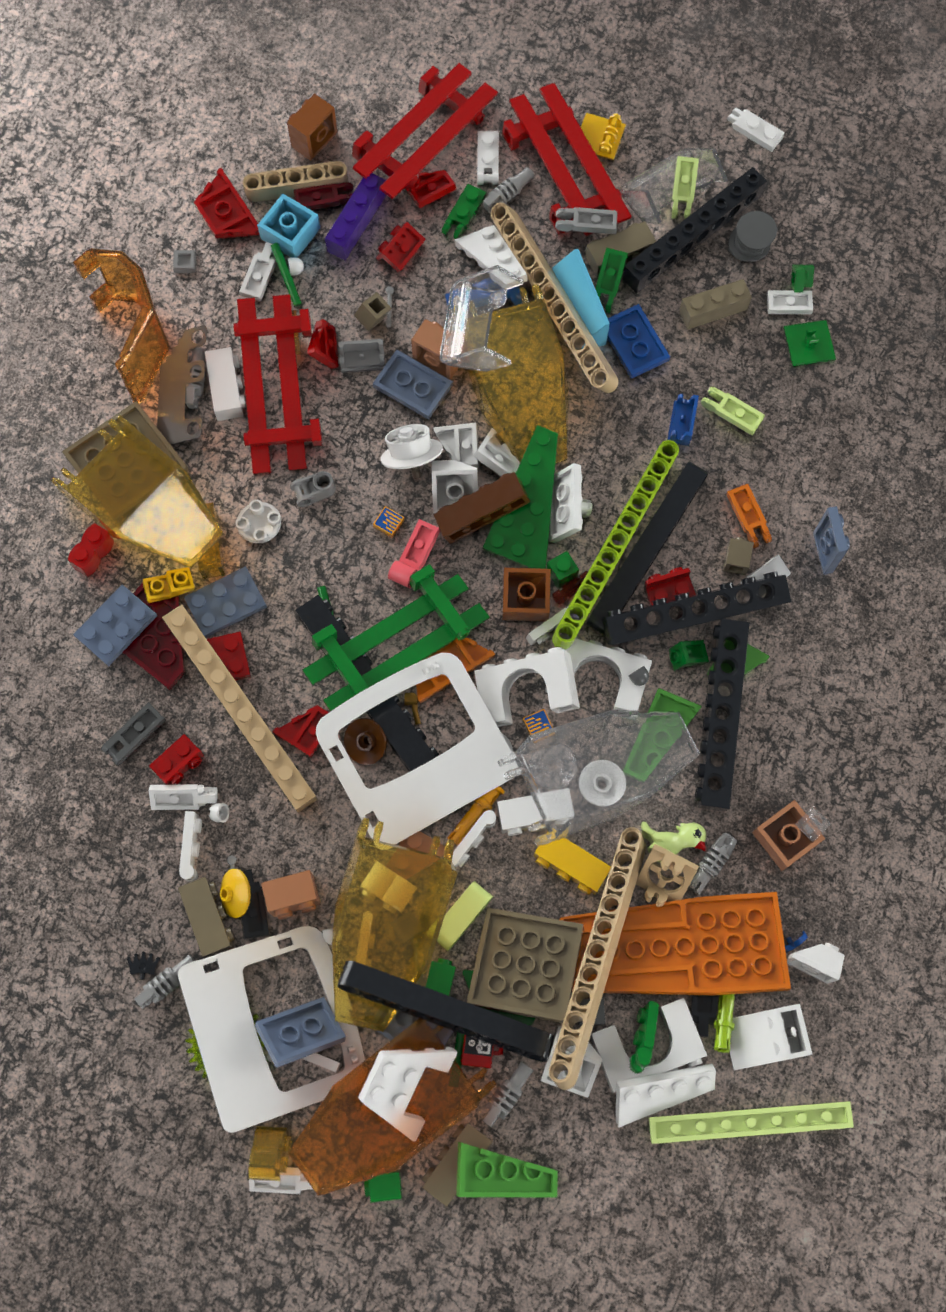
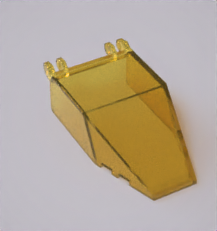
(535, 383)
(143, 497)
(388, 917)

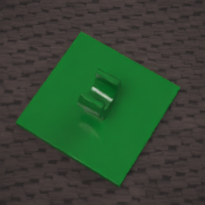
(809, 343)

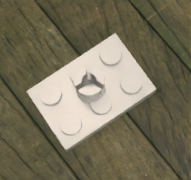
(567, 504)

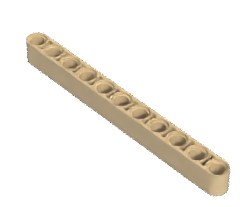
(517, 237)
(599, 966)

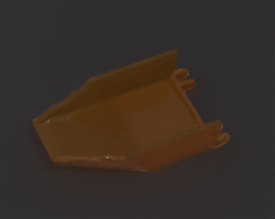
(354, 1144)

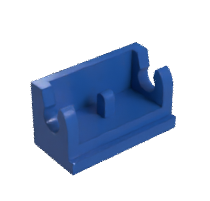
(683, 420)

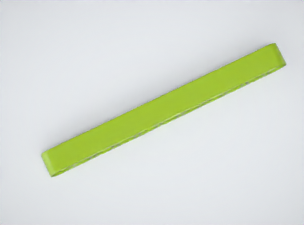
(610, 550)

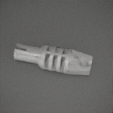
(508, 189)
(195, 390)
(713, 862)
(161, 985)
(507, 1095)

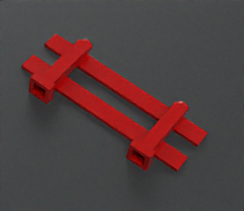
(435, 93)
(535, 128)
(294, 433)

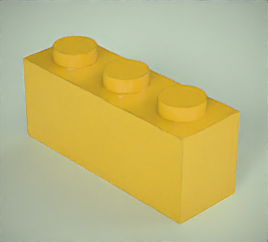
(573, 864)

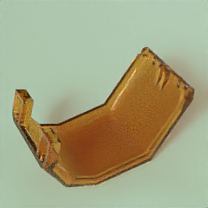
(147, 341)

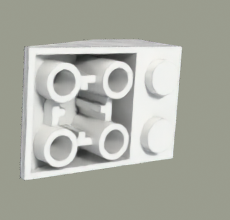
(769, 1037)

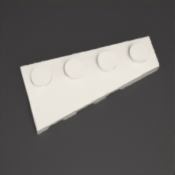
(490, 250)
(656, 1092)

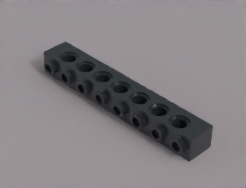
(694, 230)
(776, 594)
(738, 633)

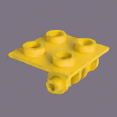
(603, 133)

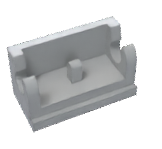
(361, 355)

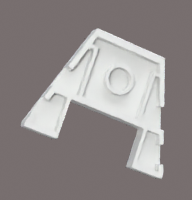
(395, 1080)

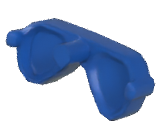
(792, 945)

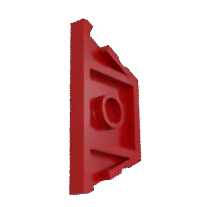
(225, 210)

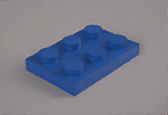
(636, 342)

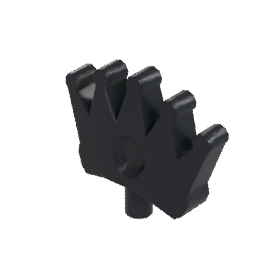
(143, 965)

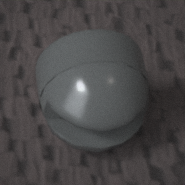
(640, 676)

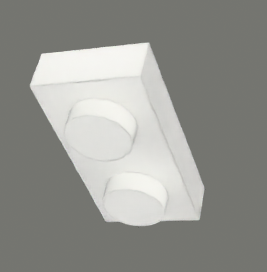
(789, 302)

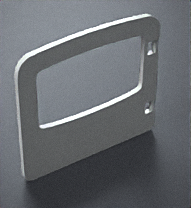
(438, 785)
(228, 1038)

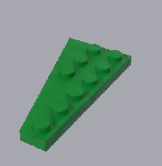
(525, 532)

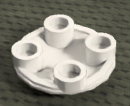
(258, 522)

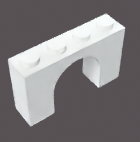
(624, 664)
(555, 668)
(683, 1049)

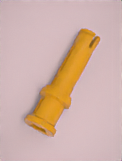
(474, 813)

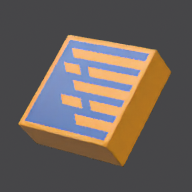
(388, 522)
(537, 722)

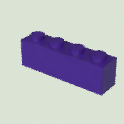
(355, 217)

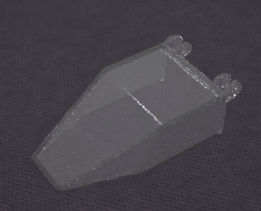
(599, 767)

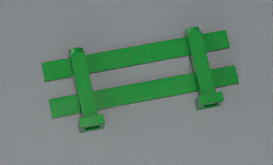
(434, 599)

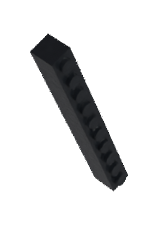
(396, 723)

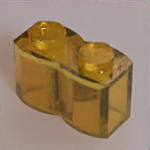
(268, 1153)

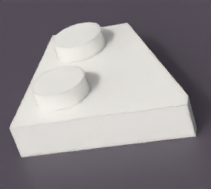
(496, 456)

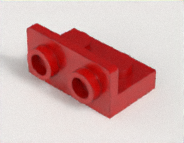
(401, 246)
(668, 585)
(177, 761)

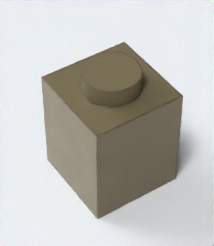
(372, 311)
(738, 556)

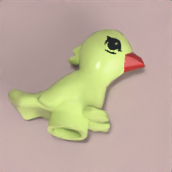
(689, 835)

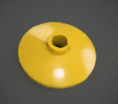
(235, 893)

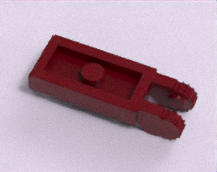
(324, 195)

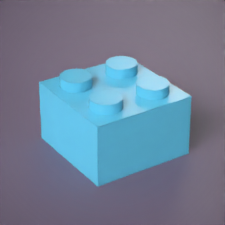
(289, 225)

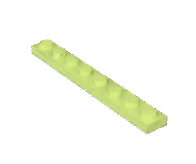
(750, 1122)

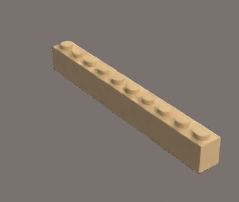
(240, 708)

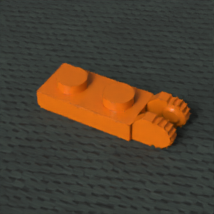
(749, 514)

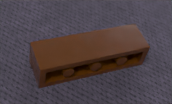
(481, 507)

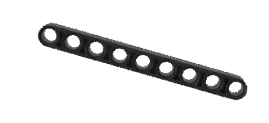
(649, 544)
(445, 1011)

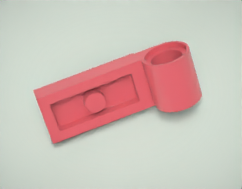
(415, 553)

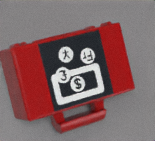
(478, 1053)

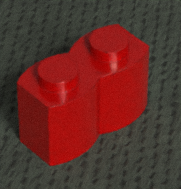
(94, 546)

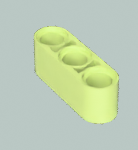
(463, 914)

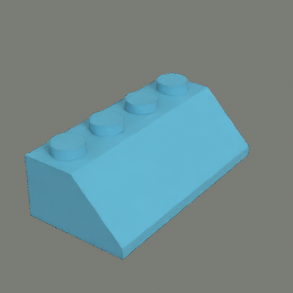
(580, 289)

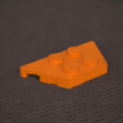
(468, 653)

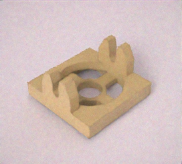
(668, 861)

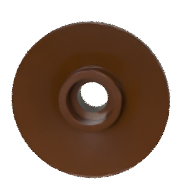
(357, 744)

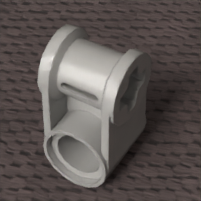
(311, 488)

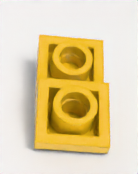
(167, 586)

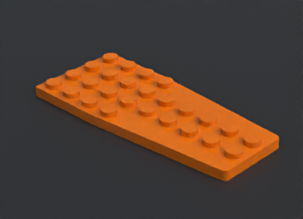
(697, 947)

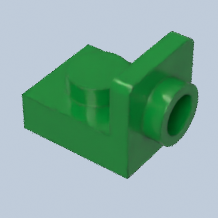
(801, 276)
(688, 654)

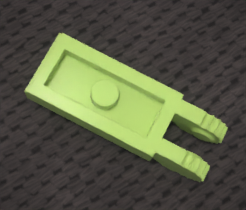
(684, 184)
(733, 410)

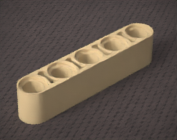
(286, 180)

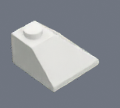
(451, 482)
(819, 961)
(588, 1071)

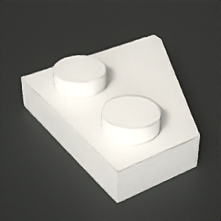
(460, 442)

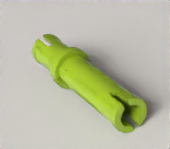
(724, 1023)

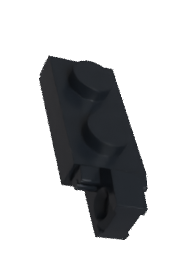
(254, 920)
(704, 1012)

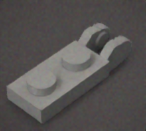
(587, 220)

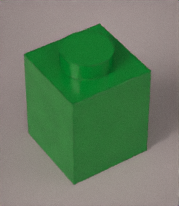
(562, 569)
(441, 976)
(384, 1187)

